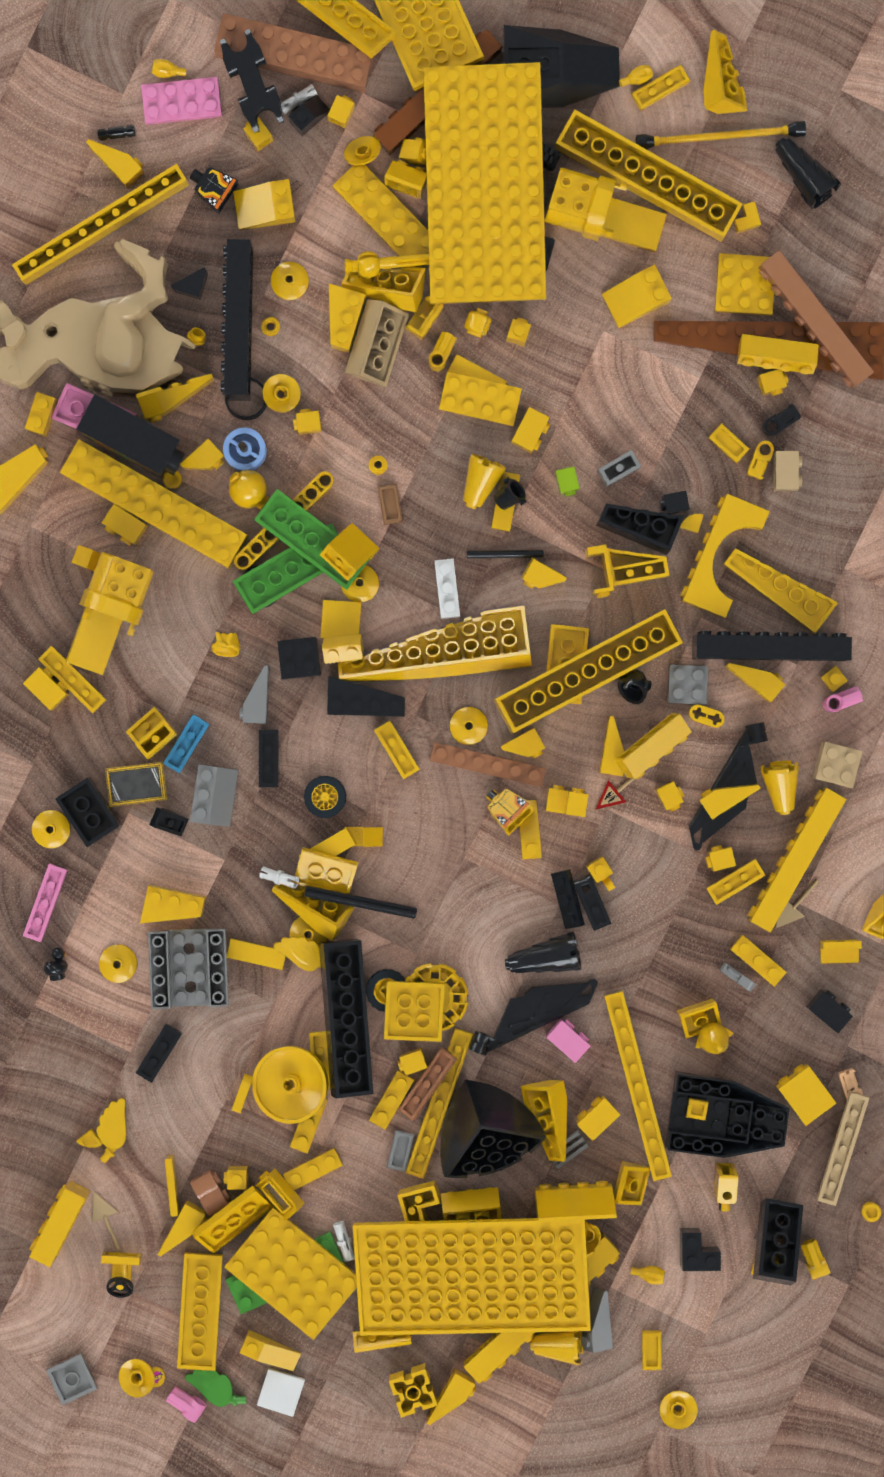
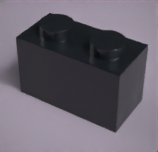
(829, 1011)

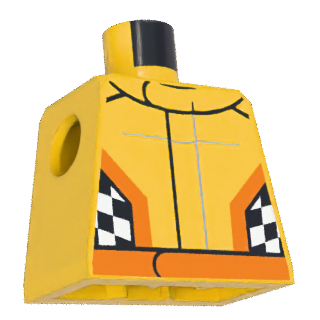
(508, 809)
(725, 1185)

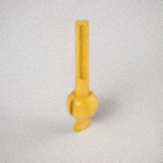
(369, 264)

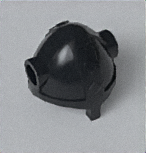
(634, 687)

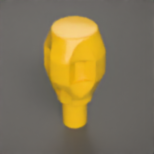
(166, 69)
(637, 76)
(650, 1274)

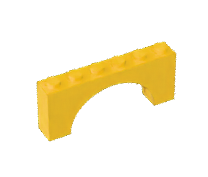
(702, 588)

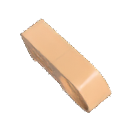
(849, 1082)

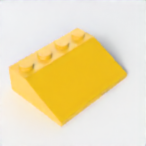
(575, 1201)

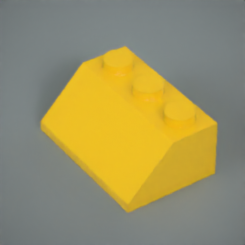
(471, 1204)

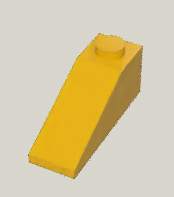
(120, 163)
(762, 682)
(611, 750)
(722, 799)
(530, 835)
(188, 1220)
(269, 1351)
(454, 1394)

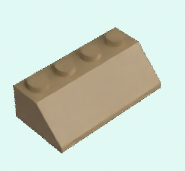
(376, 342)

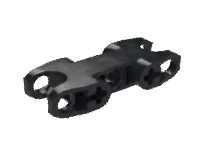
(246, 66)

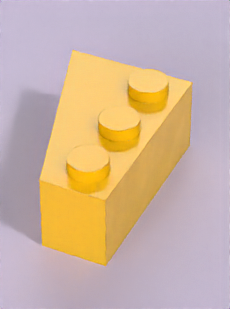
(345, 314)
(636, 567)
(171, 904)

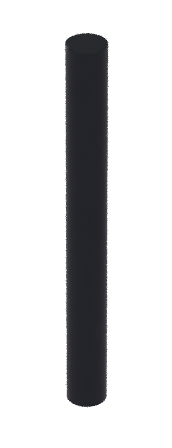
(506, 554)

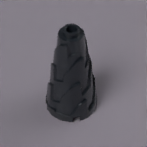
(807, 174)
(554, 955)

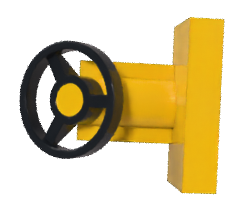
(121, 1271)

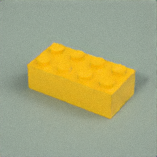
(57, 1228)

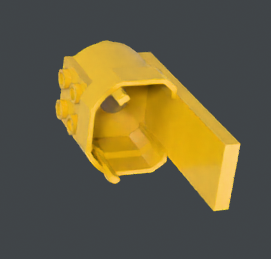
(587, 207)
(112, 597)

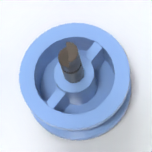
(244, 449)

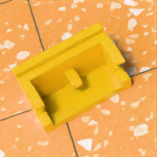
(424, 318)

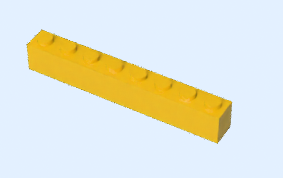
(797, 859)

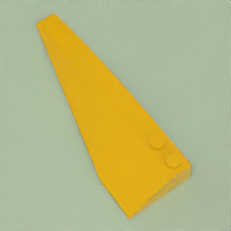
(469, 647)

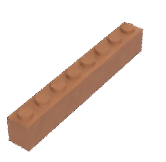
(815, 319)

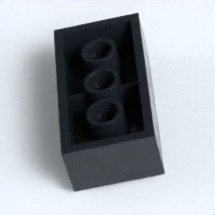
(788, 1235)

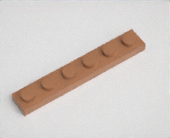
(487, 764)

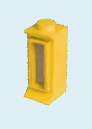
(280, 1193)

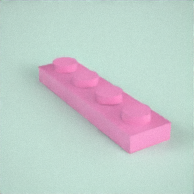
(45, 902)

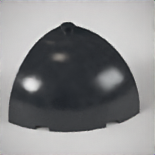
(486, 1131)

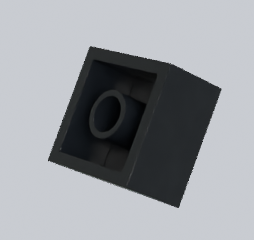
(299, 658)

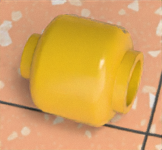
(477, 323)

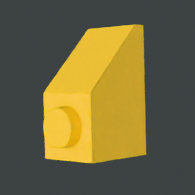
(204, 458)
(541, 575)
(526, 744)

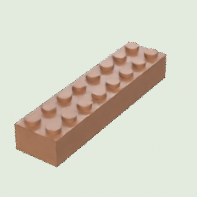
(299, 53)

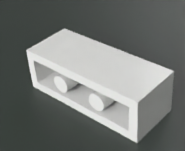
(447, 588)

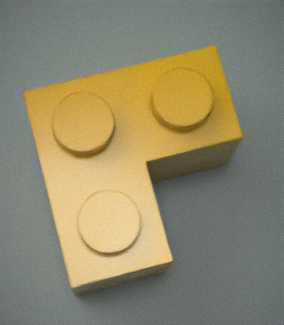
(566, 801)
(418, 1197)

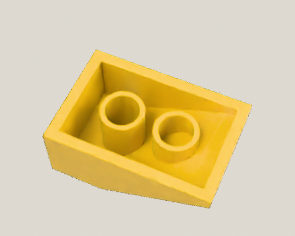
(264, 205)
(637, 296)

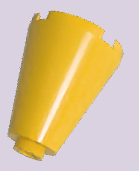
(481, 480)
(781, 784)
(559, 1346)

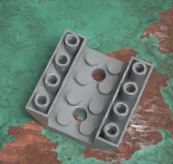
(173, 967)

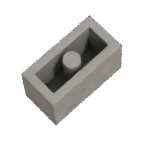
(618, 468)

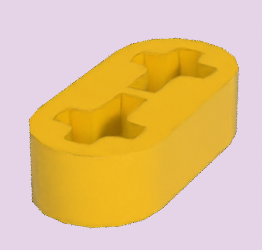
(704, 720)

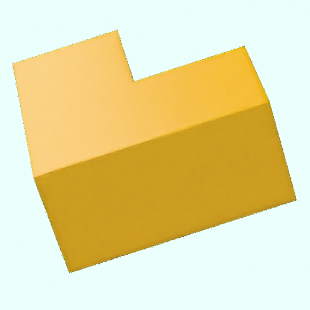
(750, 220)

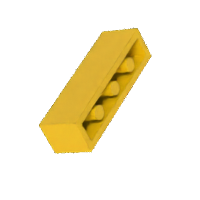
(777, 354)
(653, 746)

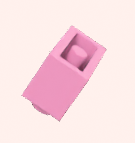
(568, 1040)

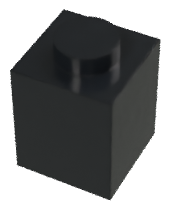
(674, 502)

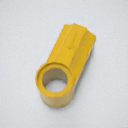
(442, 350)
(816, 1262)

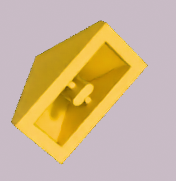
(86, 557)

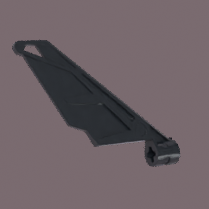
(736, 772)
(532, 1011)

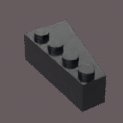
(641, 526)
(359, 700)

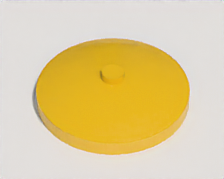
(290, 1084)

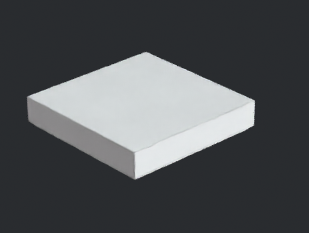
(280, 1392)

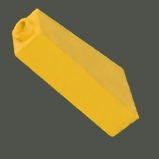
(19, 473)

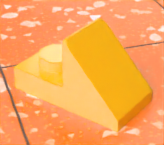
(367, 836)

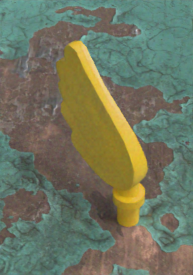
(300, 951)
(112, 1128)

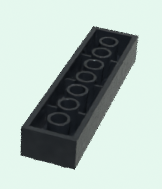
(238, 320)
(777, 647)
(346, 1018)

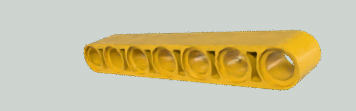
(267, 544)

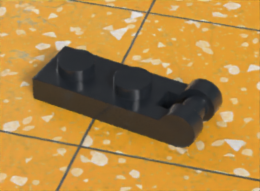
(592, 903)

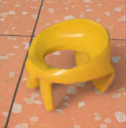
(226, 645)

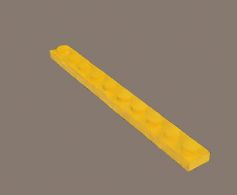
(637, 1086)

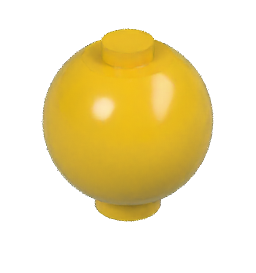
(248, 489)

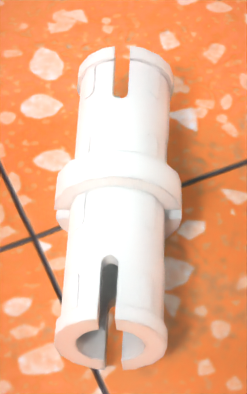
(298, 98)
(279, 877)
(343, 1241)

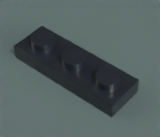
(268, 758)
(567, 899)
(158, 1053)

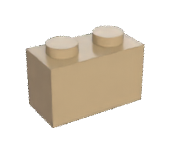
(786, 471)

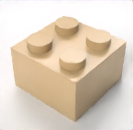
(837, 764)

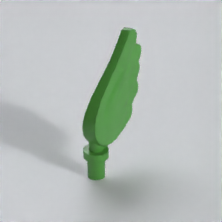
(215, 1387)

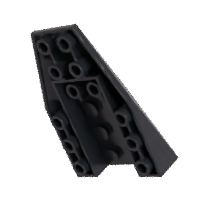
(569, 63)
(735, 1122)

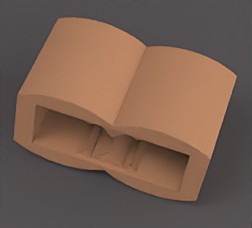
(210, 1192)

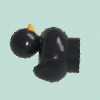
(57, 968)

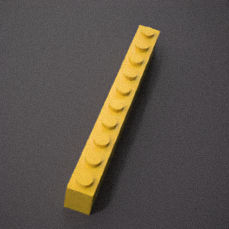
(100, 224)
(500, 1346)

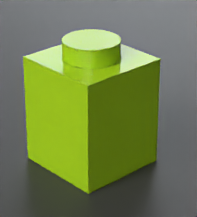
(567, 481)

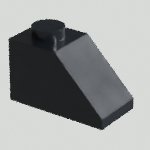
(308, 115)

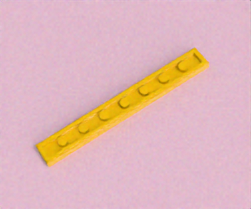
(438, 1107)

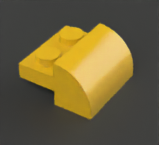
(151, 733)

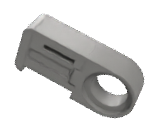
(737, 976)

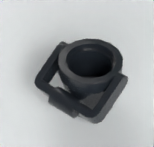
(510, 494)

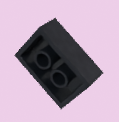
(88, 811)

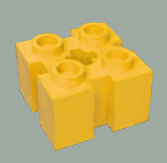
(408, 1401)

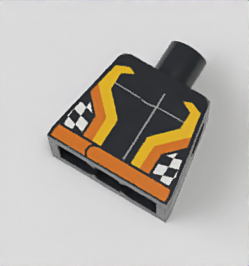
(214, 187)

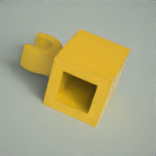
(600, 871)

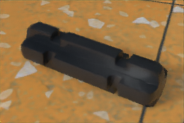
(116, 132)

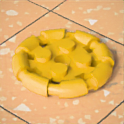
(458, 988)

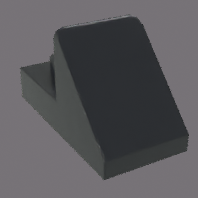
(168, 821)

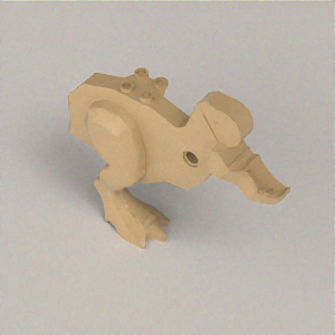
(104, 342)

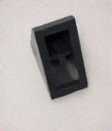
(192, 285)

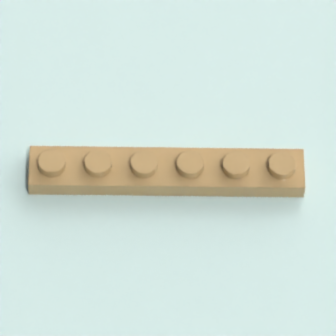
(842, 1148)

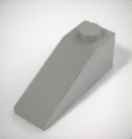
(256, 704)
(600, 1335)

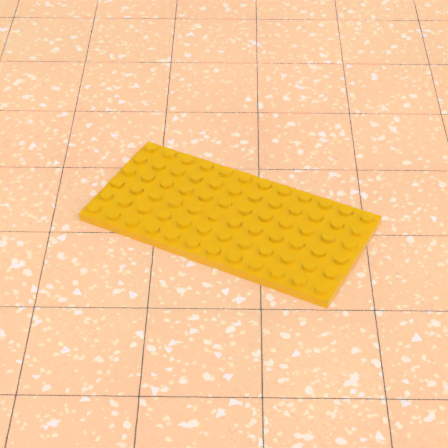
(485, 183)
(471, 1276)

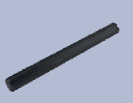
(360, 902)

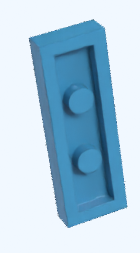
(186, 743)

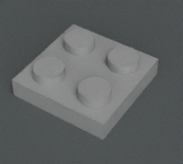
(687, 684)
(72, 1378)

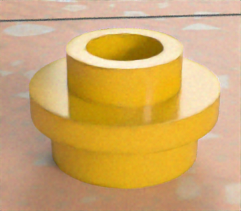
(270, 320)
(196, 336)
(378, 471)

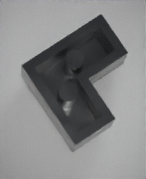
(694, 1256)

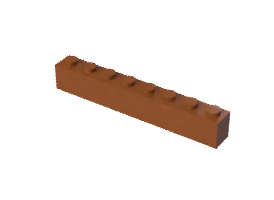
(411, 116)

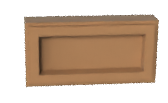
(390, 504)

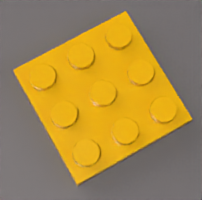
(741, 287)
(414, 1011)

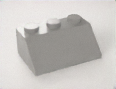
(214, 795)

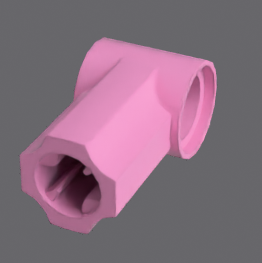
(843, 699)
(189, 1406)

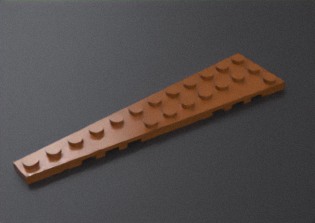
(726, 335)

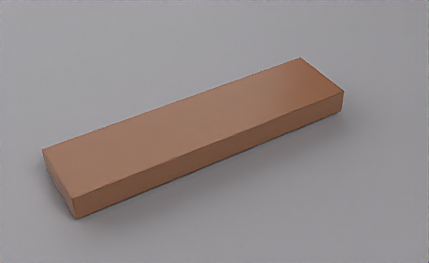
(427, 1084)

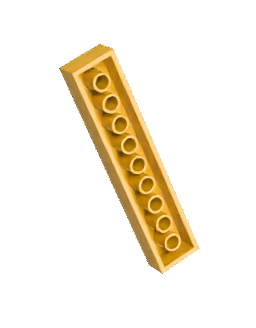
(648, 175)
(154, 504)
(588, 671)

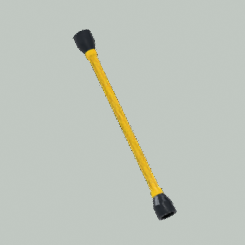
(795, 129)

